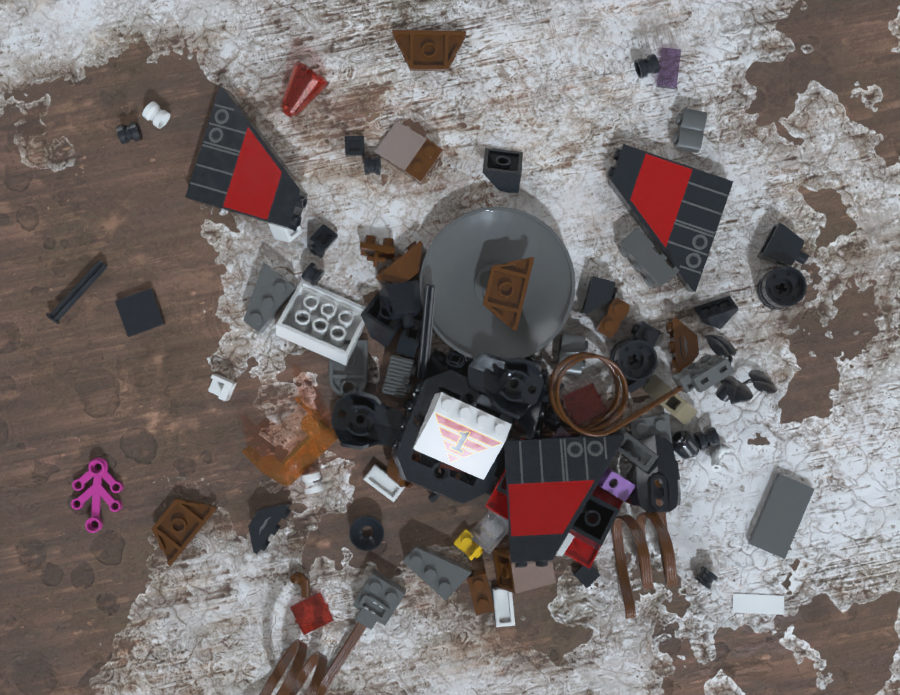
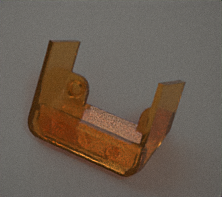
(319, 439)

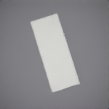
(758, 604)

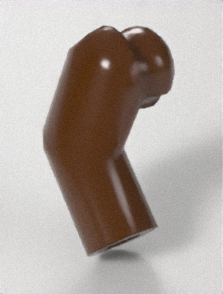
(303, 581)

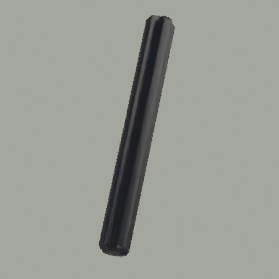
(426, 331)

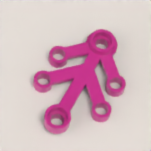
(97, 491)

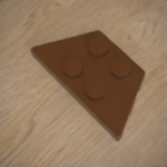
(429, 49)
(507, 290)
(180, 525)

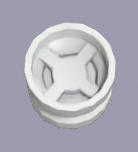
(155, 114)
(312, 482)

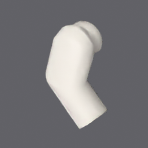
(716, 455)

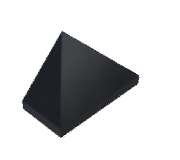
(717, 312)

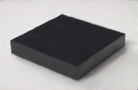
(140, 312)

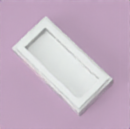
(379, 480)
(503, 607)

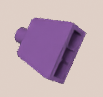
(623, 487)

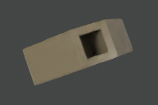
(675, 405)

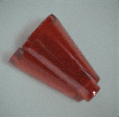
(301, 89)

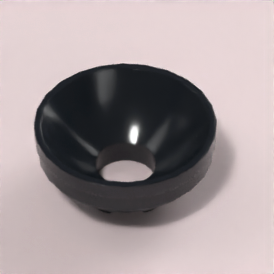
(363, 542)

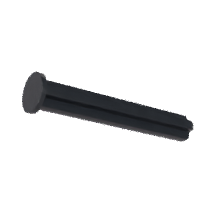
(77, 291)

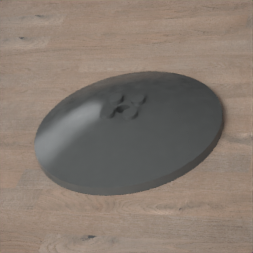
(460, 270)

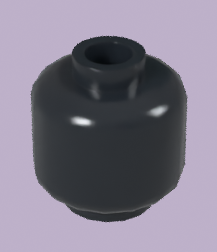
(685, 444)

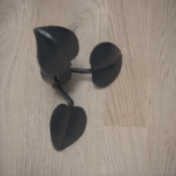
(731, 387)

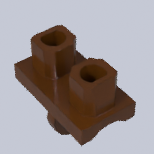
(376, 252)

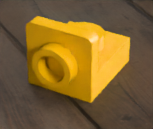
(467, 545)

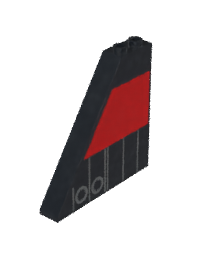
(243, 171)
(672, 206)
(549, 489)

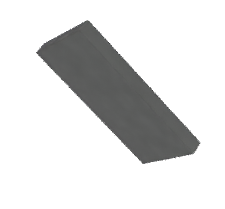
(781, 516)

